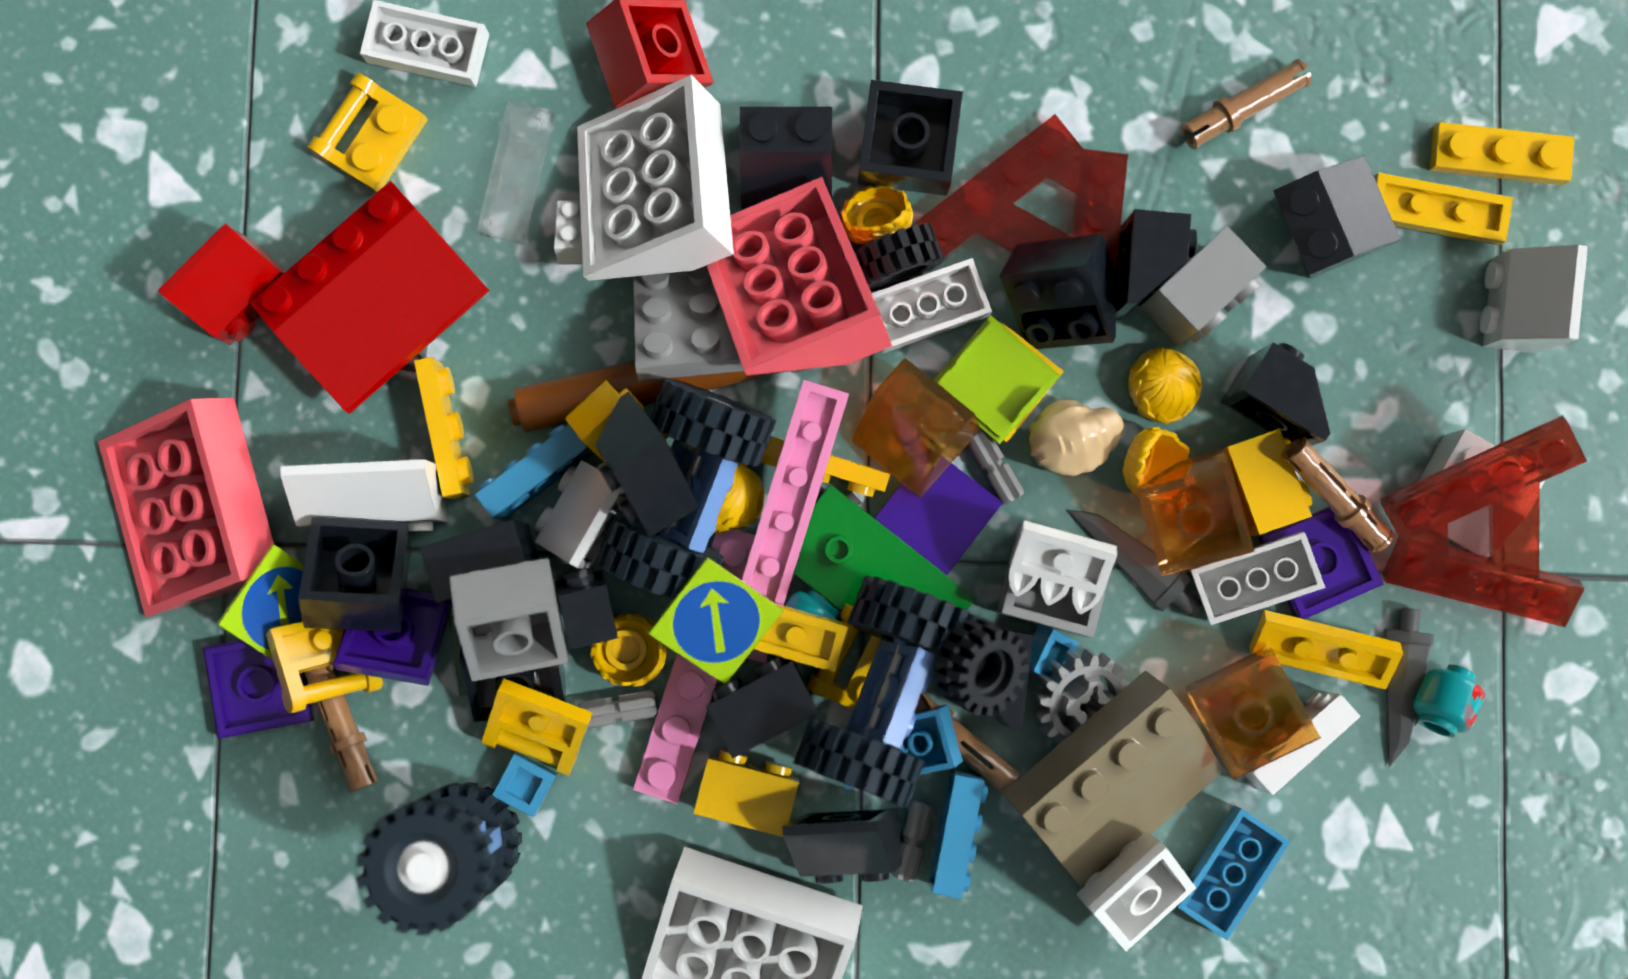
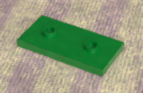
(850, 544)

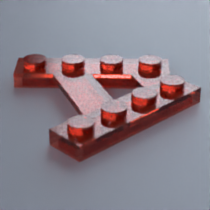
(1049, 152)
(1508, 482)

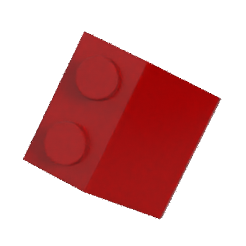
(646, 47)
(220, 284)

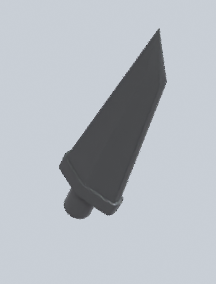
(1142, 565)
(1406, 679)

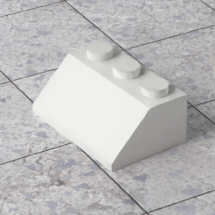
(366, 491)

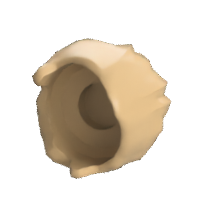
(1074, 437)

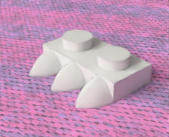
(1061, 563)

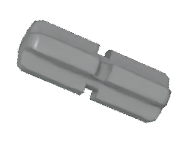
(999, 474)
(628, 707)
(915, 831)

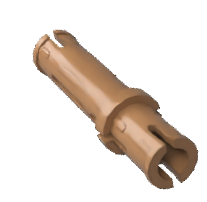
(1229, 113)
(1350, 509)
(344, 735)
(999, 773)

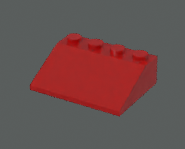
(369, 297)

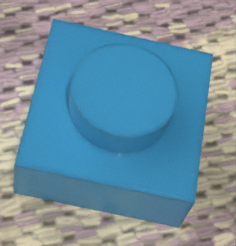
(1049, 646)
(524, 784)

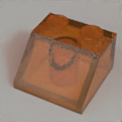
(914, 427)
(1195, 513)
(1252, 712)

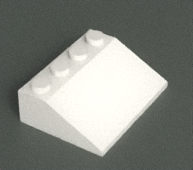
(654, 185)
(748, 926)

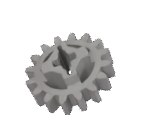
(1076, 692)

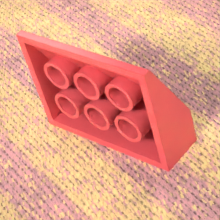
(796, 286)
(187, 503)

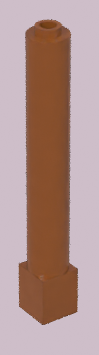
(550, 401)

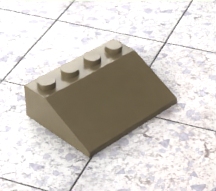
(1115, 777)

